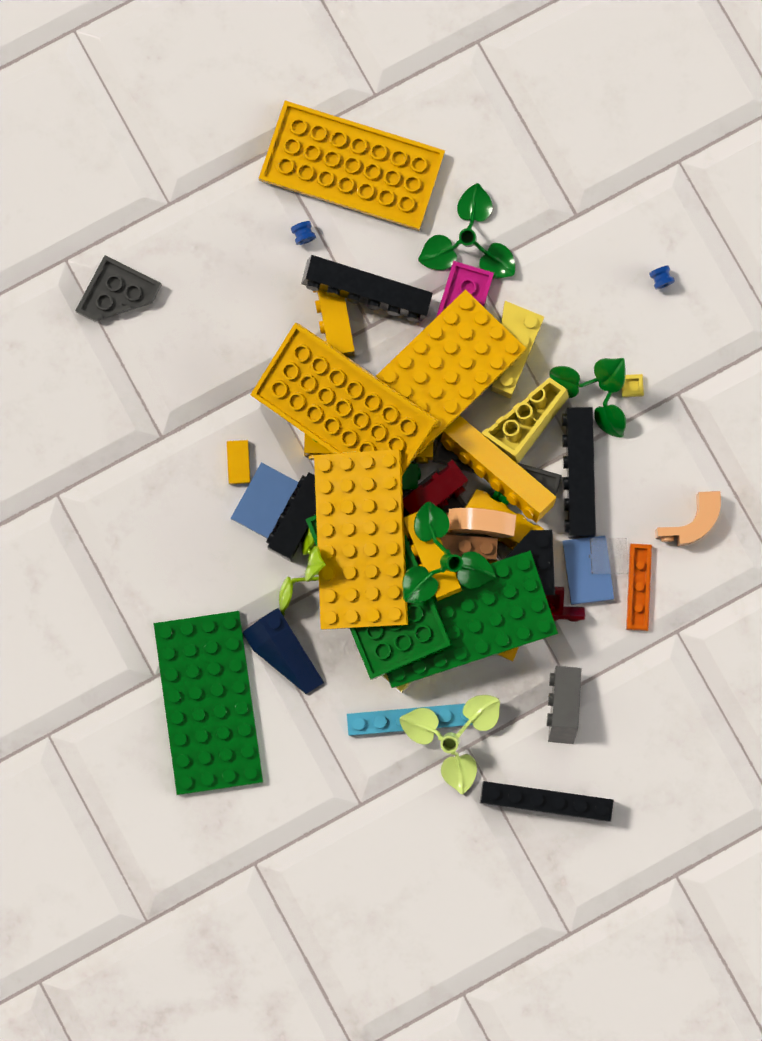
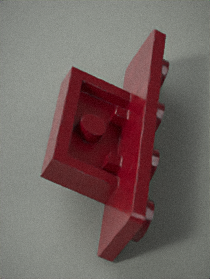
(559, 611)

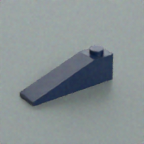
(279, 647)

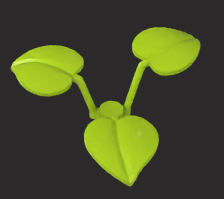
(315, 564)

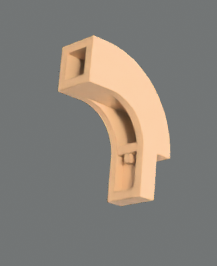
(707, 513)
(481, 521)

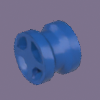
(303, 232)
(661, 277)

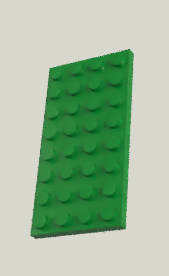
(487, 619)
(394, 647)
(208, 703)

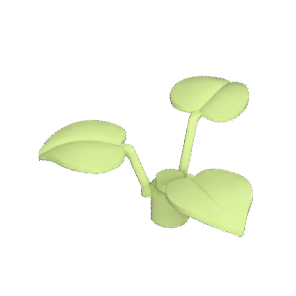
(457, 770)

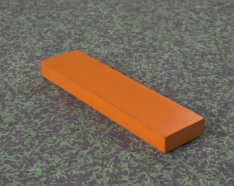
(639, 587)

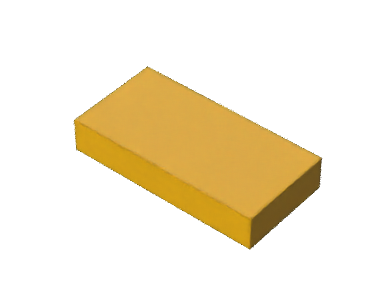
(238, 462)

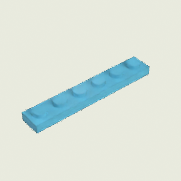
(388, 720)

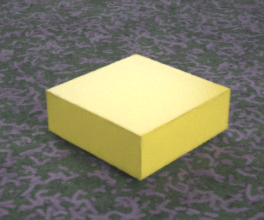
(633, 386)

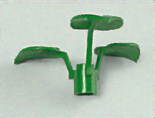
(440, 253)
(611, 378)
(471, 567)

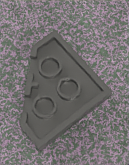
(116, 290)

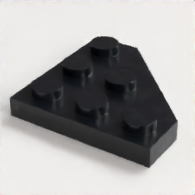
(541, 547)

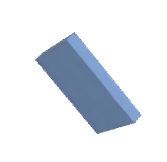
(264, 500)
(582, 584)

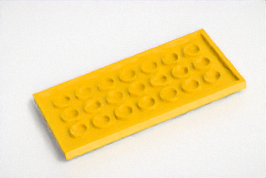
(351, 165)
(452, 362)
(339, 400)
(360, 539)

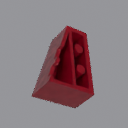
(437, 490)

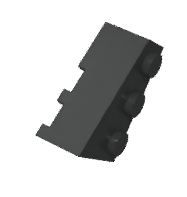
(564, 704)

